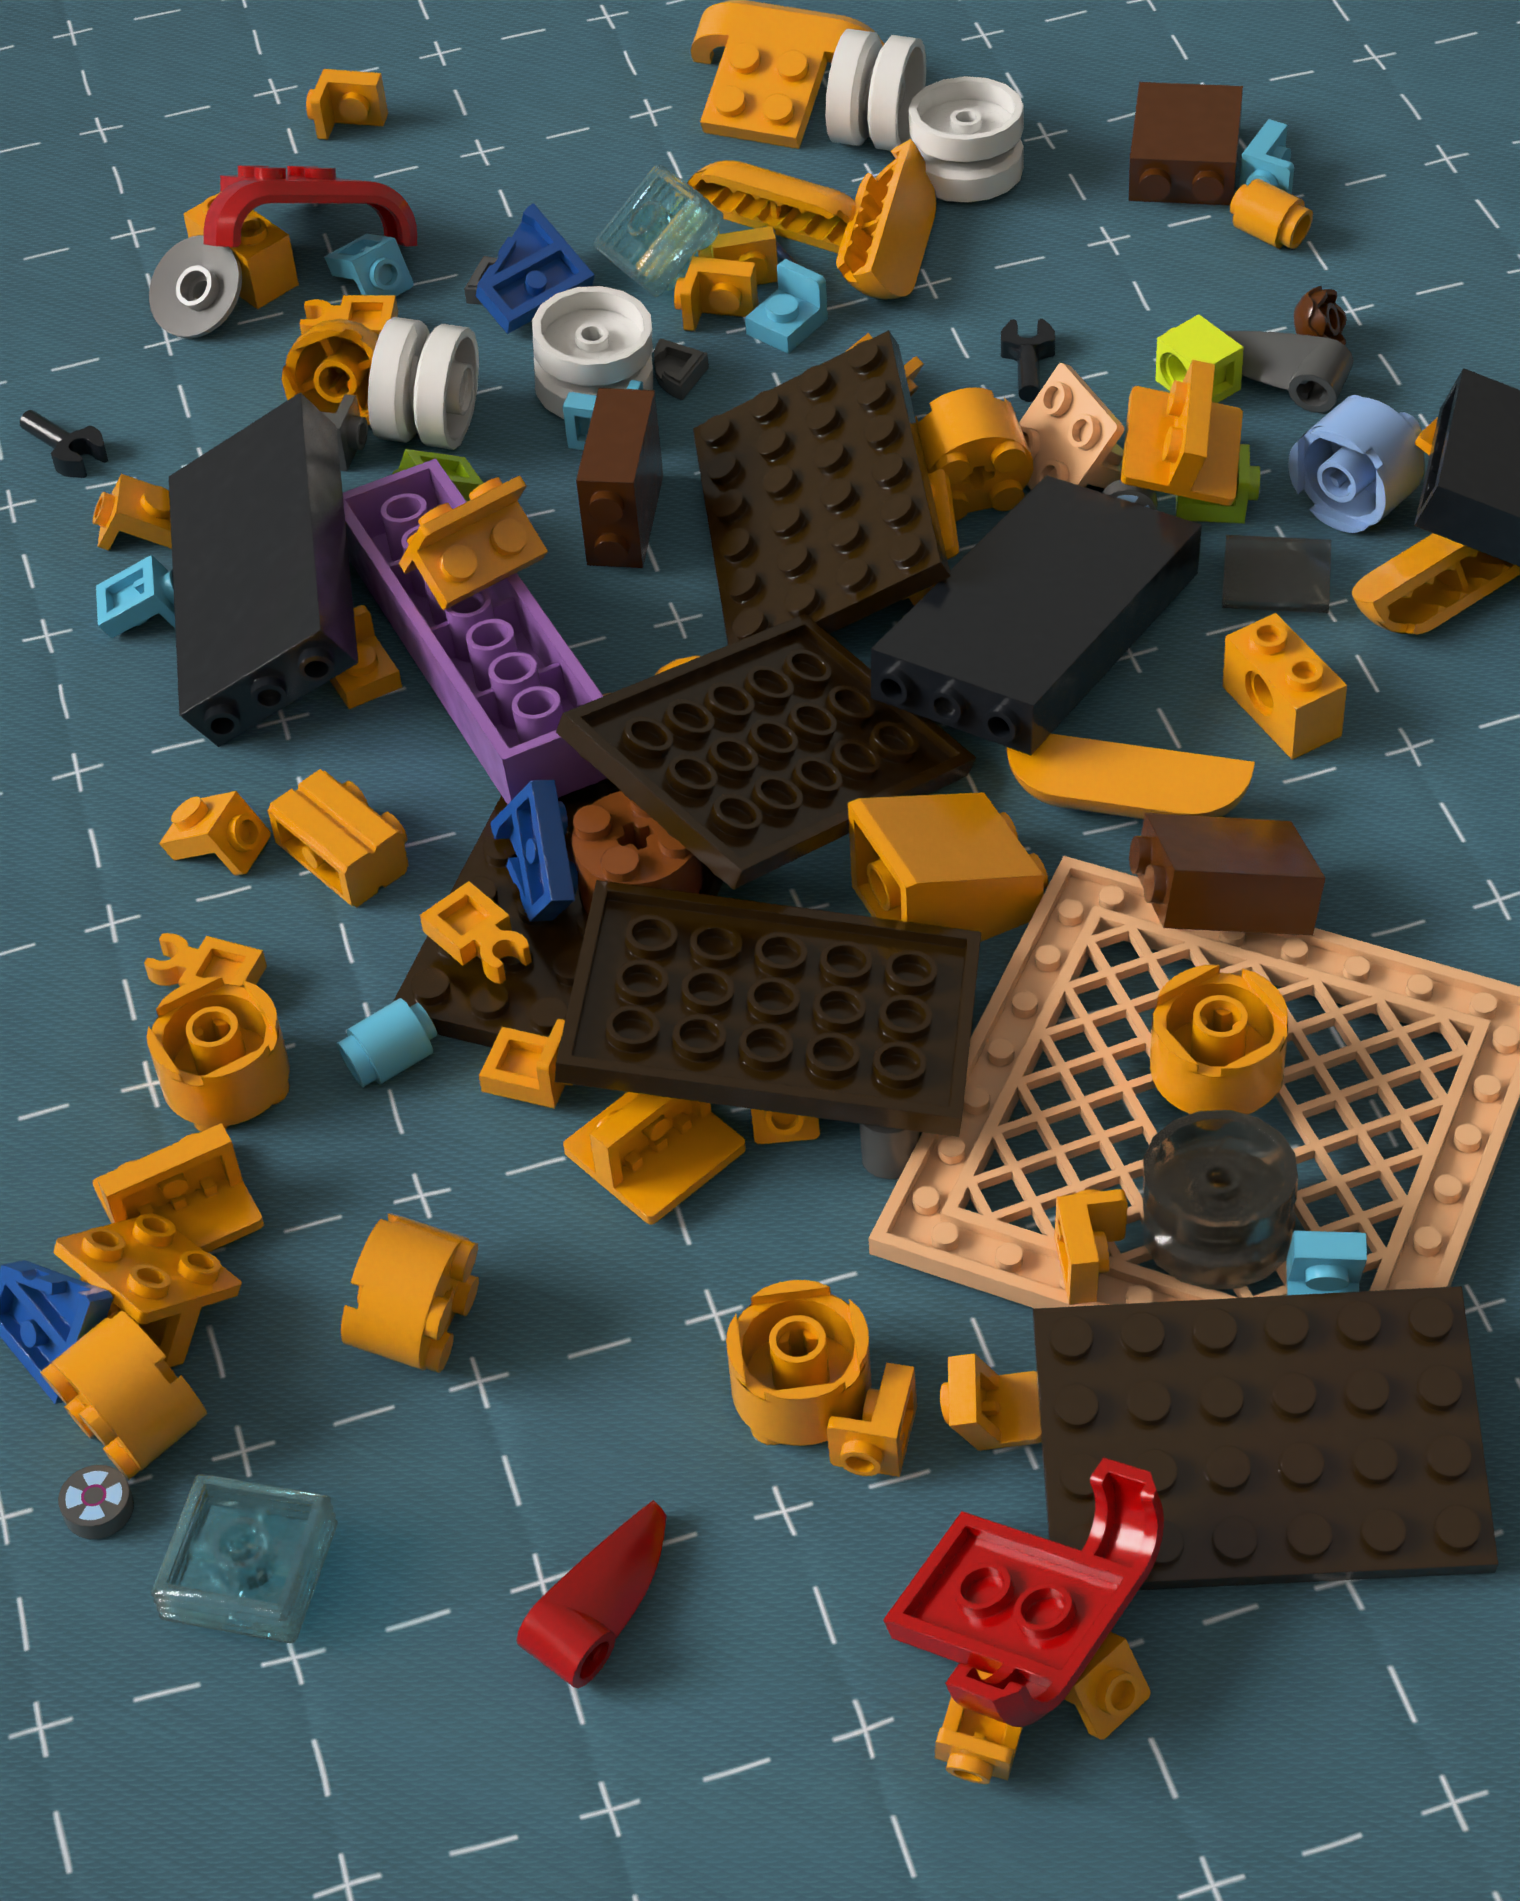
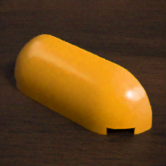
(773, 199)
(890, 227)
(1429, 585)
(1130, 778)

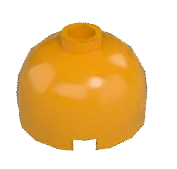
(329, 363)

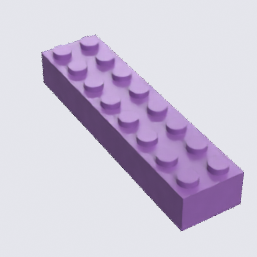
(487, 657)

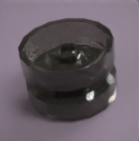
(1219, 1199)

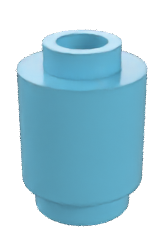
(387, 1042)

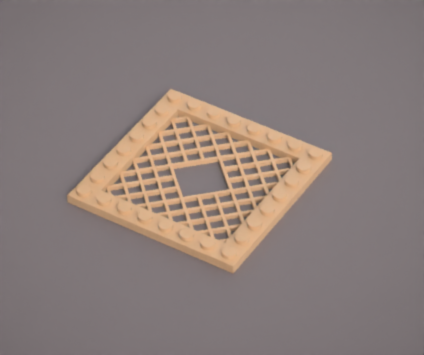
(1097, 907)

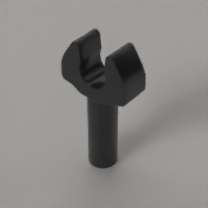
(1028, 354)
(66, 445)

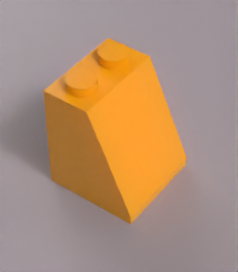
(943, 862)

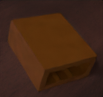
(1185, 143)
(620, 477)
(1227, 874)

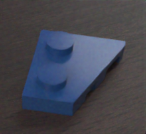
(530, 271)
(537, 832)
(46, 1314)

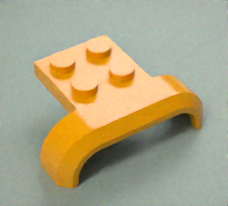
(767, 67)

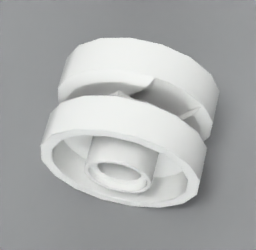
(873, 88)
(969, 137)
(590, 342)
(423, 383)

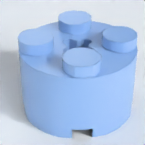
(1357, 463)

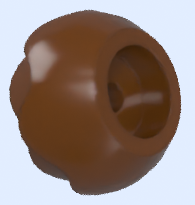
(1320, 315)

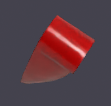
(587, 1609)

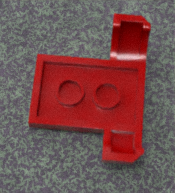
(303, 184)
(1029, 1603)

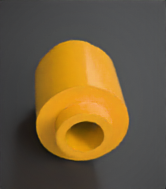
(1270, 214)

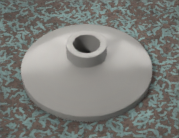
(195, 288)

